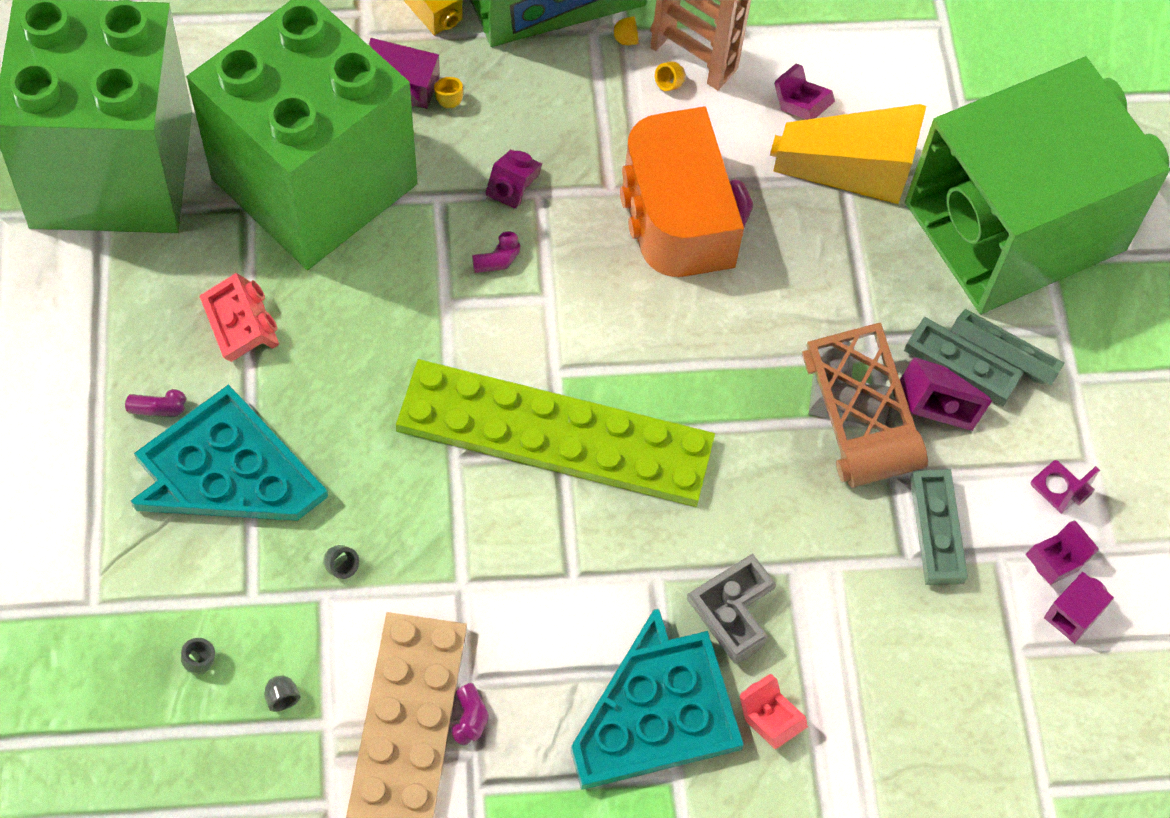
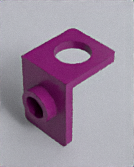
(1077, 490)

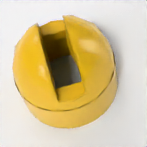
(626, 31)
(666, 72)
(449, 92)

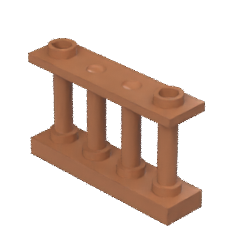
(725, 39)

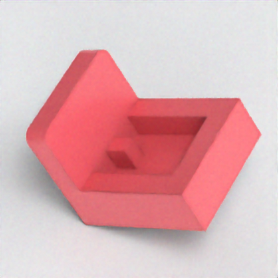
(771, 712)

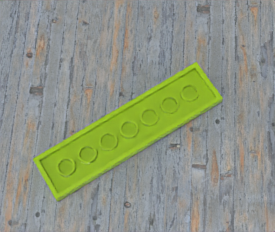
(556, 432)

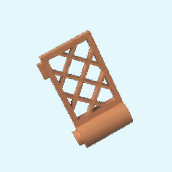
(876, 454)

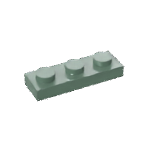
(965, 359)
(1033, 361)
(938, 527)

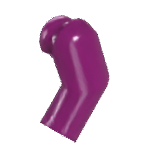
(742, 199)

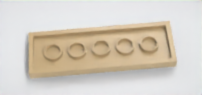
(407, 718)

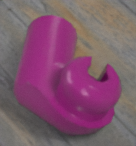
(501, 257)
(167, 406)
(474, 716)

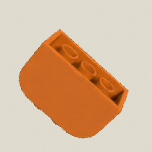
(680, 195)

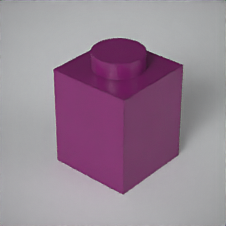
(1079, 606)

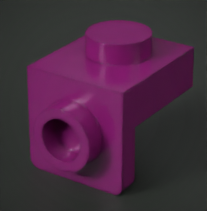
(800, 96)
(511, 176)
(1062, 553)

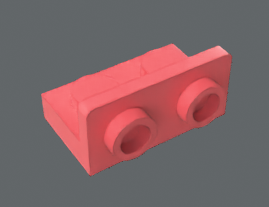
(239, 316)

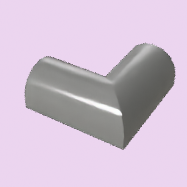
(843, 391)
(723, 606)

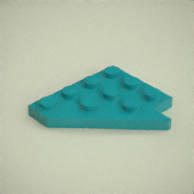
(226, 466)
(657, 711)

